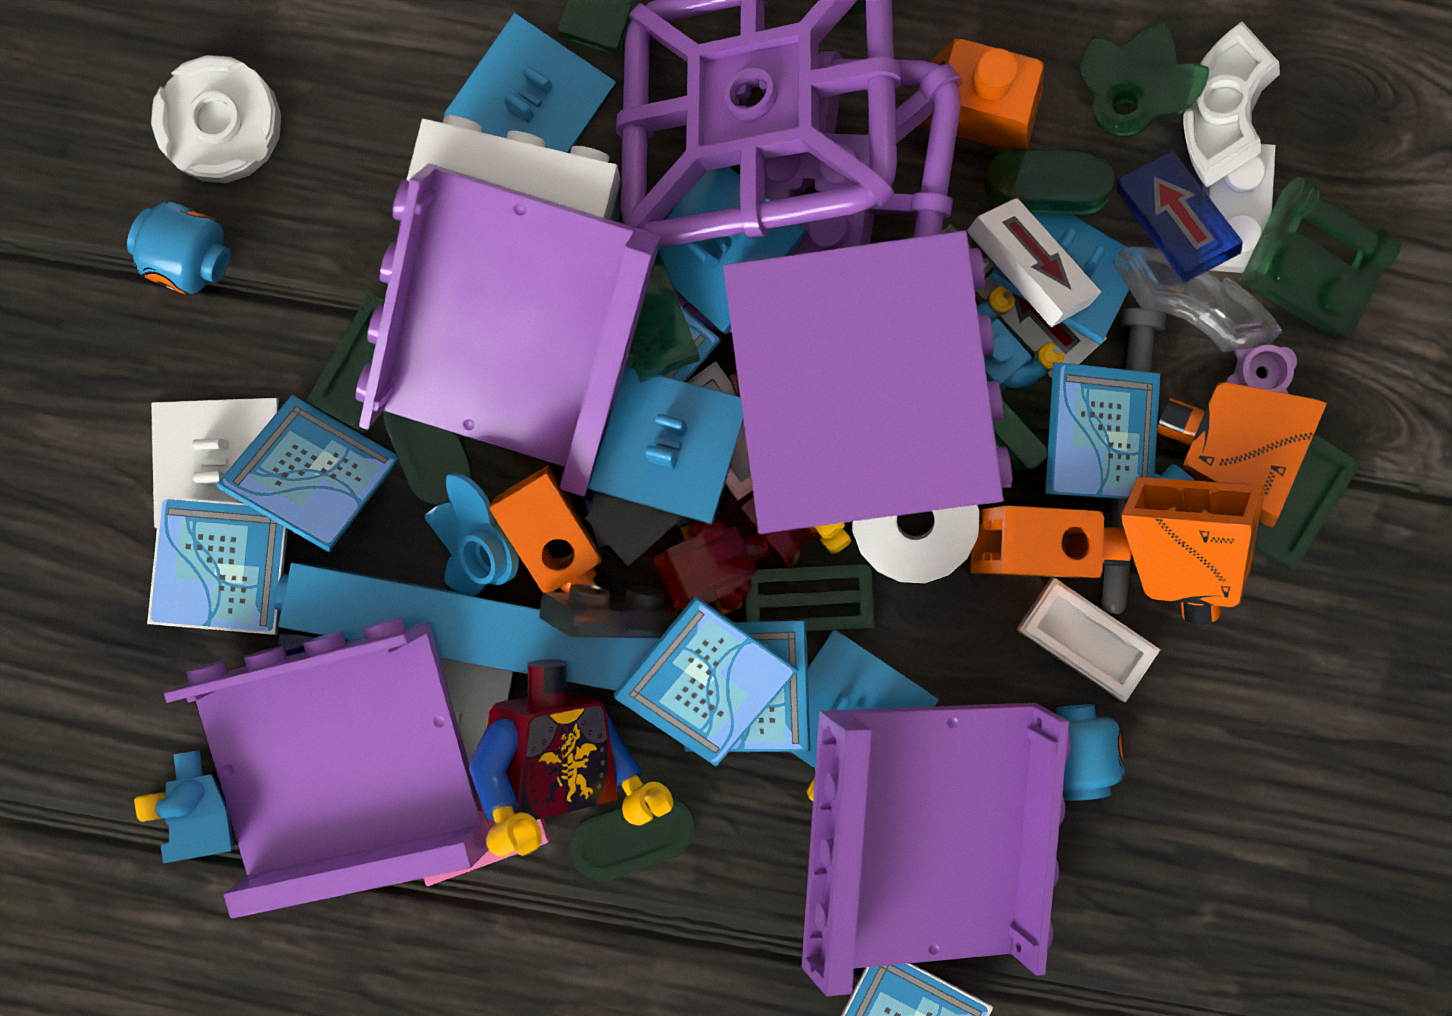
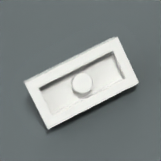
(1246, 203)

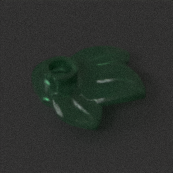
(1139, 74)

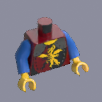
(552, 759)

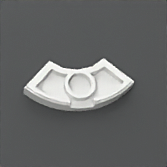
(1220, 121)

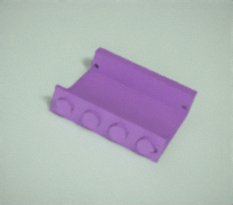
(505, 318)
(866, 382)
(339, 766)
(933, 837)

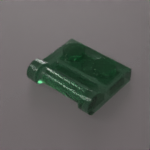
(1308, 277)

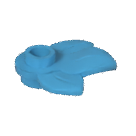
(473, 537)

